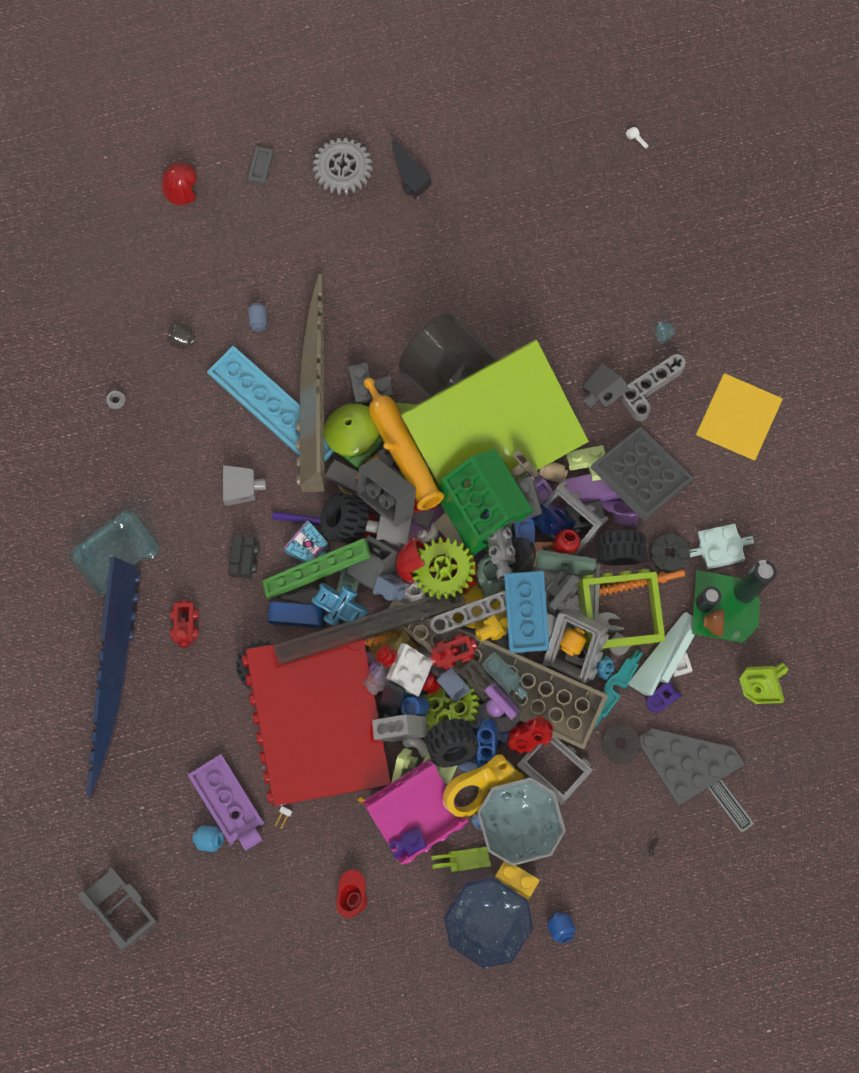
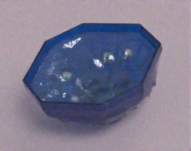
(488, 923)

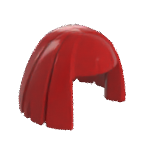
(177, 183)
(410, 559)

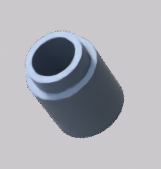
(257, 317)

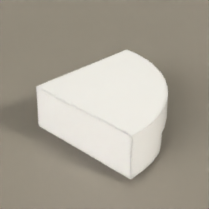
(683, 667)

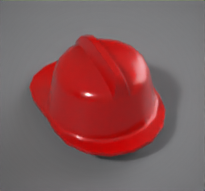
(351, 894)

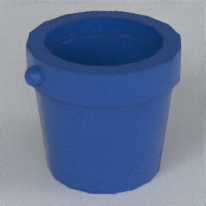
(415, 706)

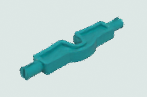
(620, 679)

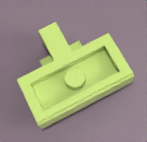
(404, 763)

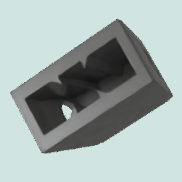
(604, 387)

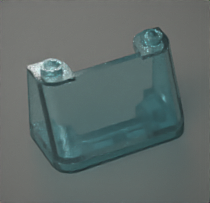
(119, 538)

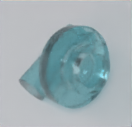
(664, 332)

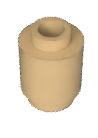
(554, 472)

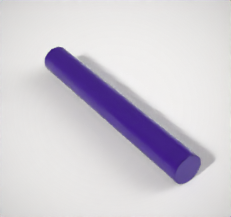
(296, 518)

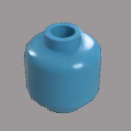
(208, 838)

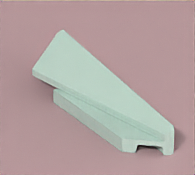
(665, 657)

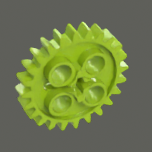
(441, 696)

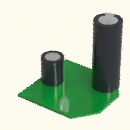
(733, 595)

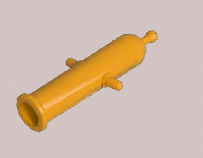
(402, 447)

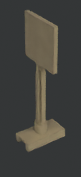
(445, 525)

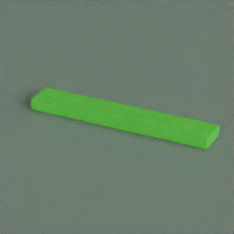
(316, 568)

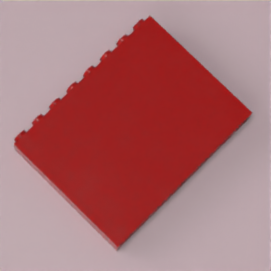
(315, 724)

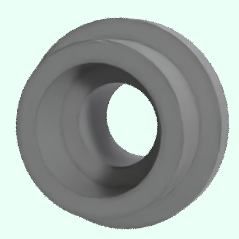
(115, 394)

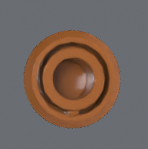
(715, 622)

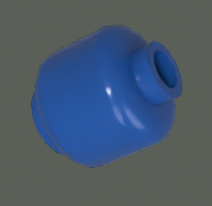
(561, 927)

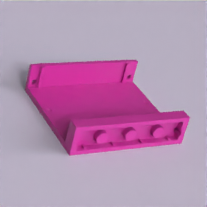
(411, 804)

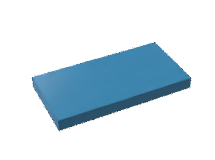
(526, 612)

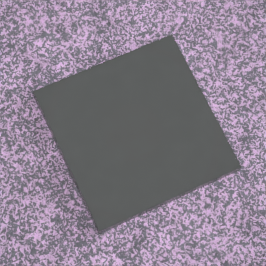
(642, 473)

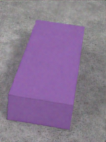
(590, 490)

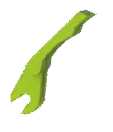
(464, 859)

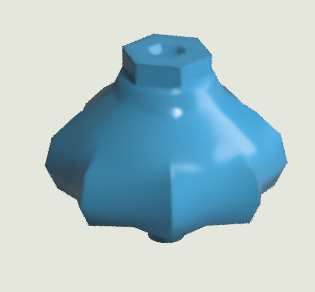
(605, 667)

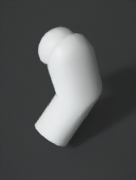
(426, 537)
(417, 743)

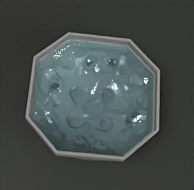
(521, 821)

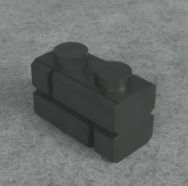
(243, 557)

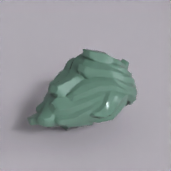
(488, 578)

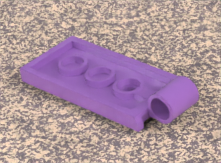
(224, 796)

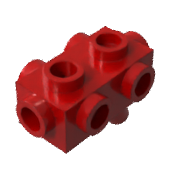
(184, 629)
(447, 653)
(530, 734)

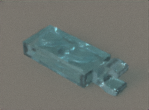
(503, 675)

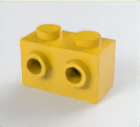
(517, 879)

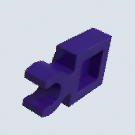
(411, 842)

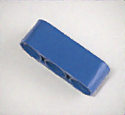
(296, 615)
(486, 740)

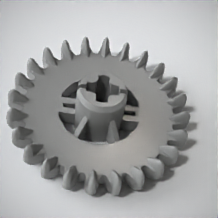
(348, 178)

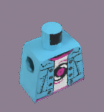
(306, 544)

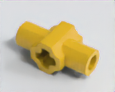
(493, 627)

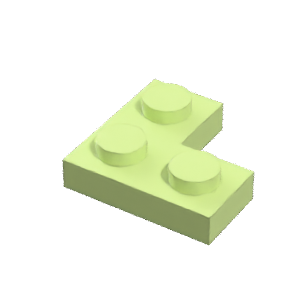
(585, 458)

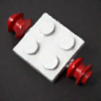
(408, 669)

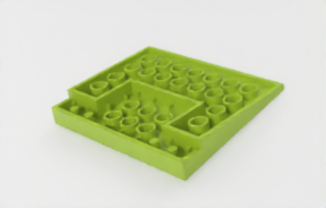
(500, 408)

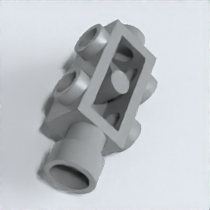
(505, 553)

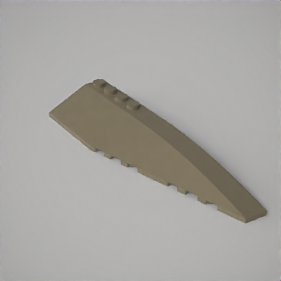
(312, 399)
(561, 700)

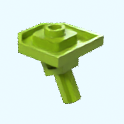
(762, 684)

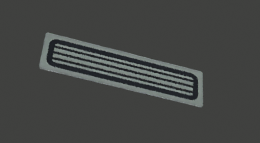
(731, 806)

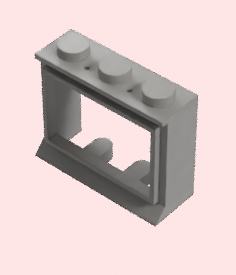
(585, 511)
(594, 652)
(570, 753)

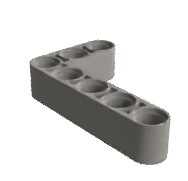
(467, 612)

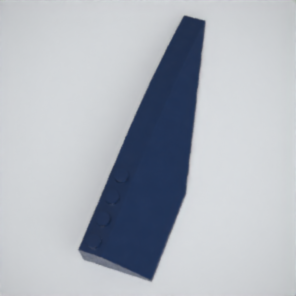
(116, 638)

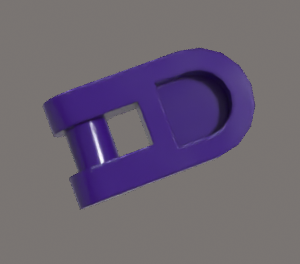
(658, 702)

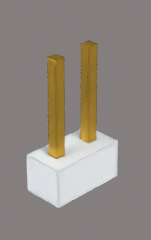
(287, 812)

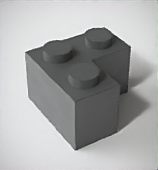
(358, 374)

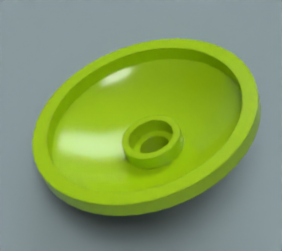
(352, 438)

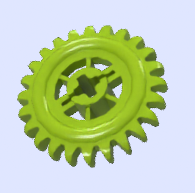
(443, 555)

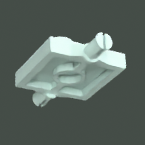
(721, 546)

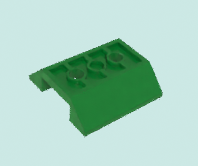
(490, 489)

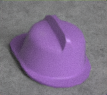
(621, 512)

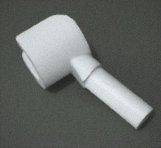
(634, 133)

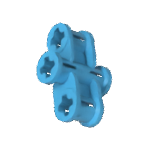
(334, 602)

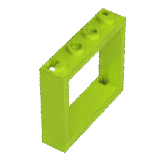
(586, 608)

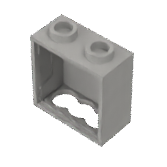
(400, 728)

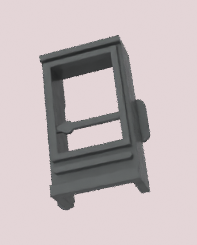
(101, 891)

